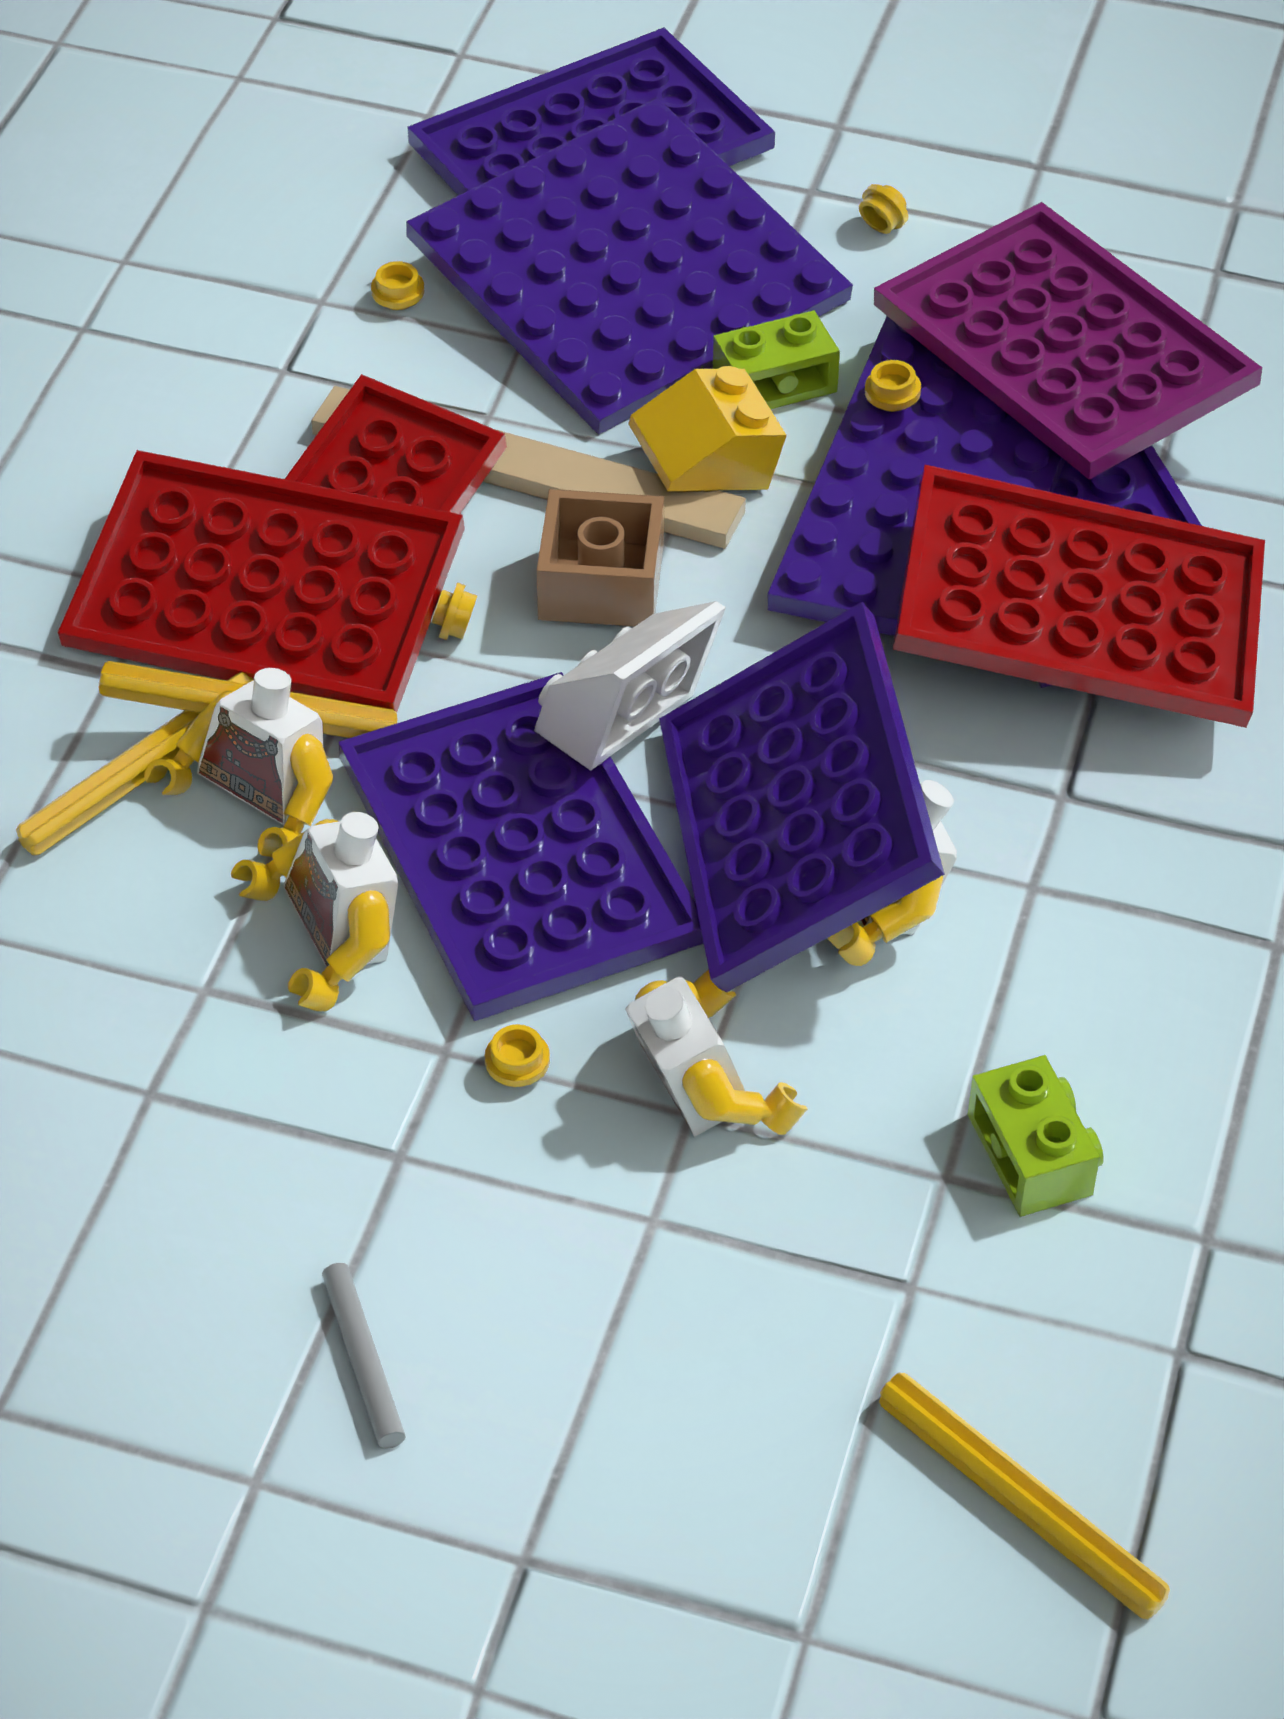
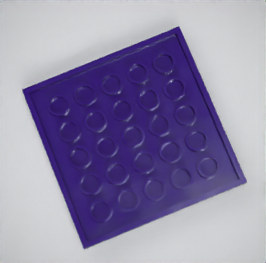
(624, 260)

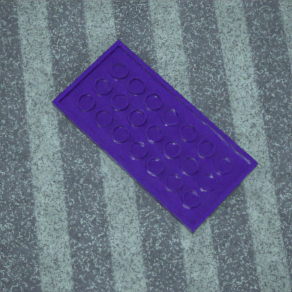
(864, 501)

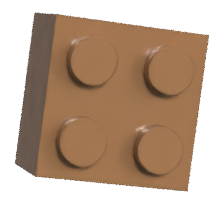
(600, 557)

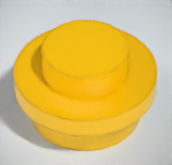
(883, 208)
(397, 286)
(892, 386)
(454, 612)
(517, 1056)

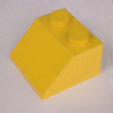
(710, 433)

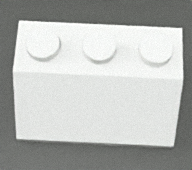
(628, 683)

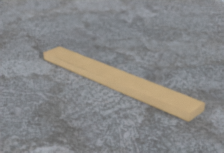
(539, 466)

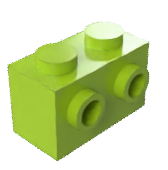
(784, 357)
(1034, 1135)

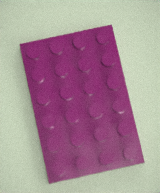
(1067, 339)

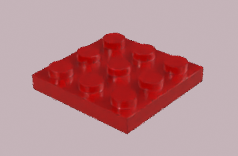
(400, 450)

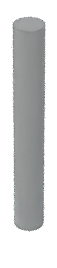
(363, 1356)

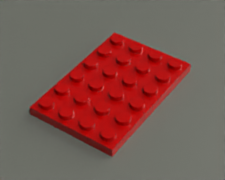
(261, 573)
(1082, 596)

